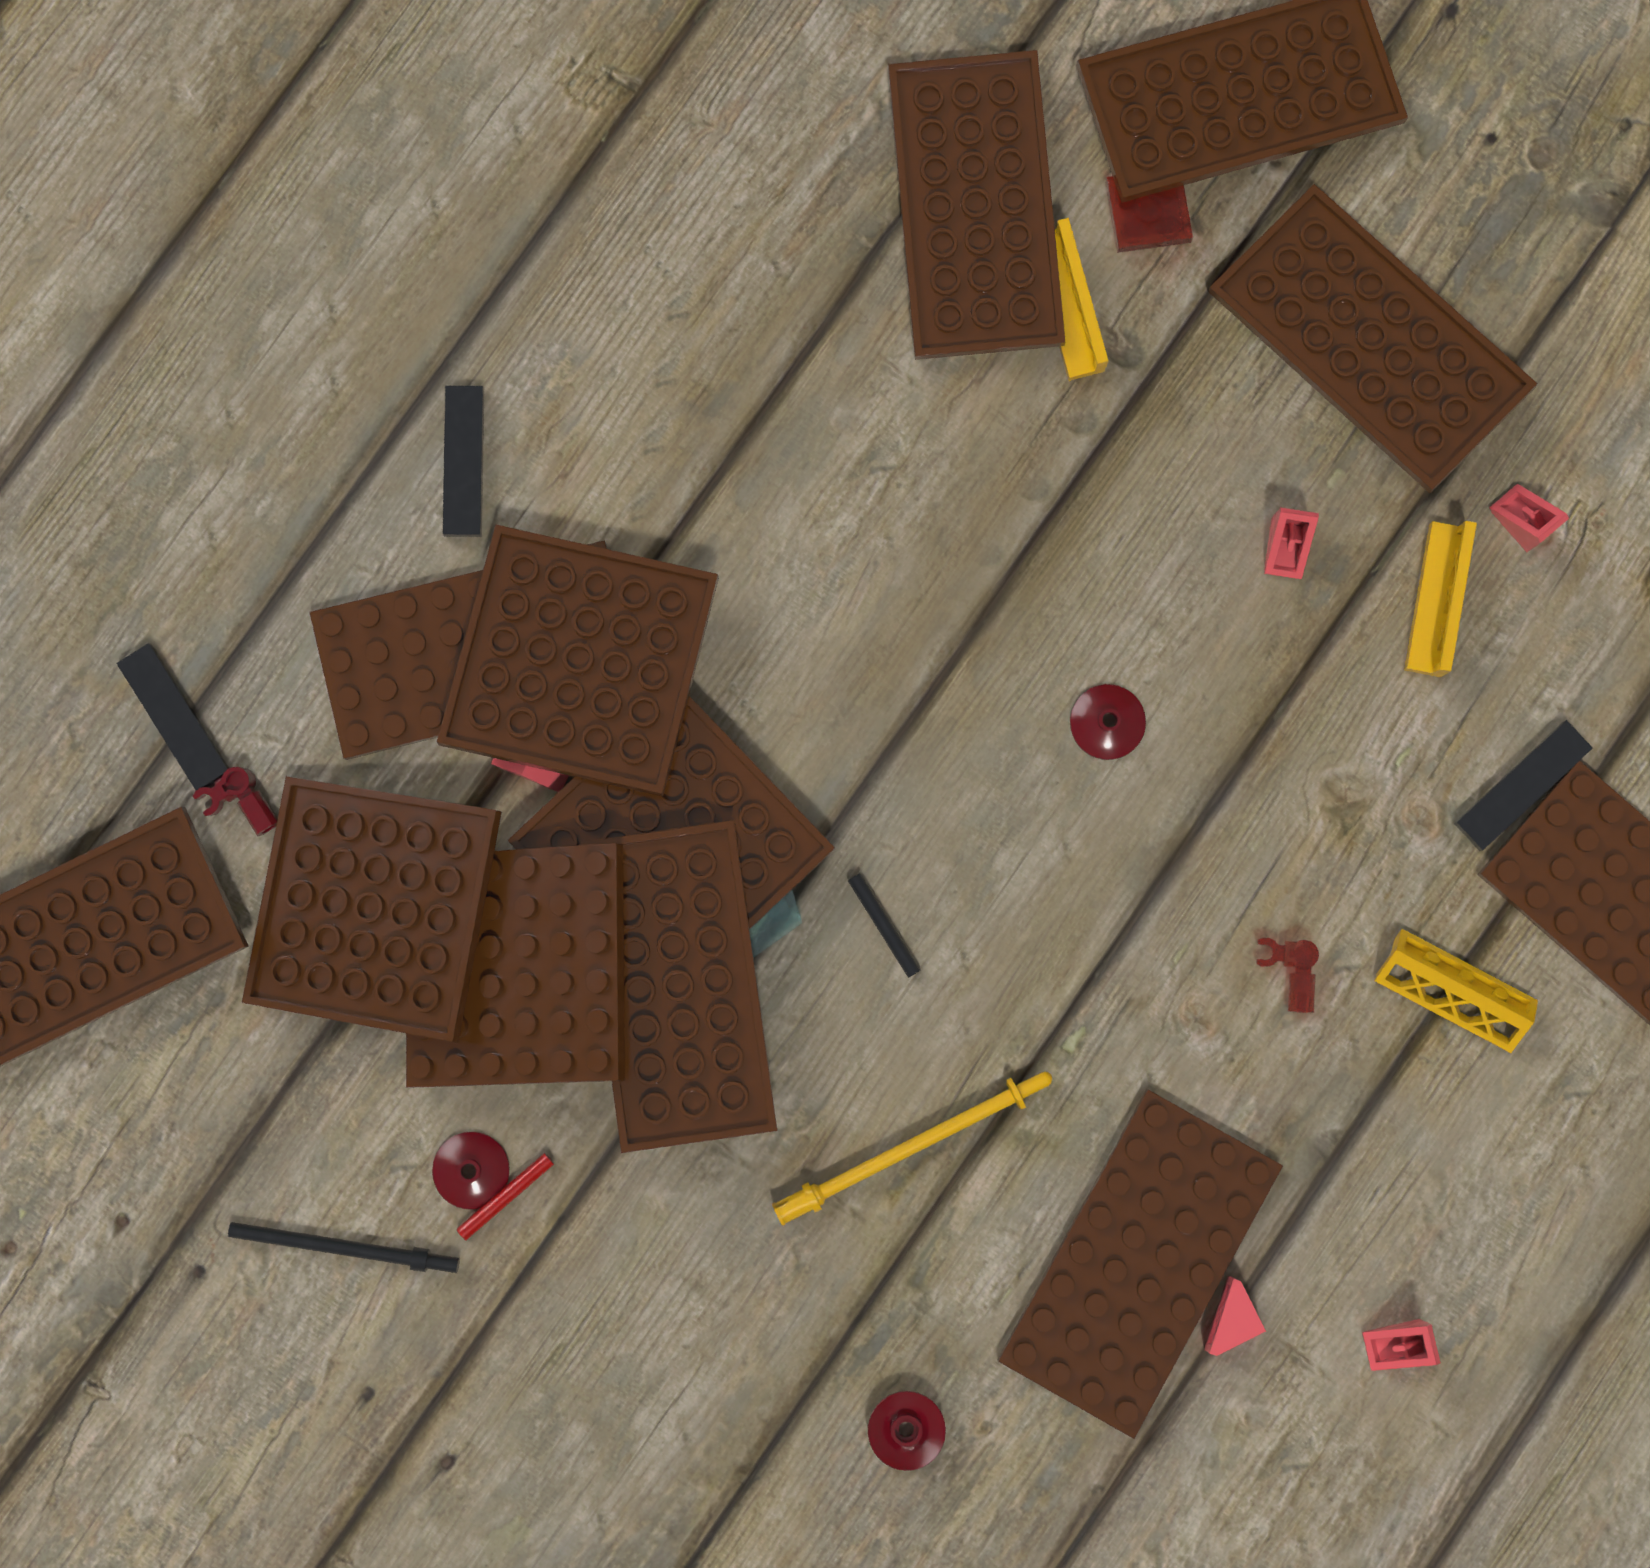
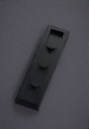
(463, 461)
(173, 716)
(1523, 785)

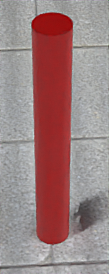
(505, 1196)

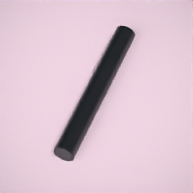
(884, 925)

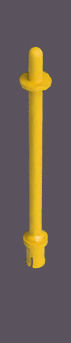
(814, 1195)

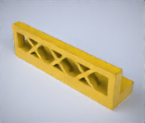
(1084, 347)
(1440, 598)
(1465, 982)

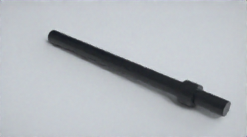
(418, 1259)

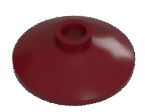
(1105, 741)
(490, 1165)
(908, 1451)

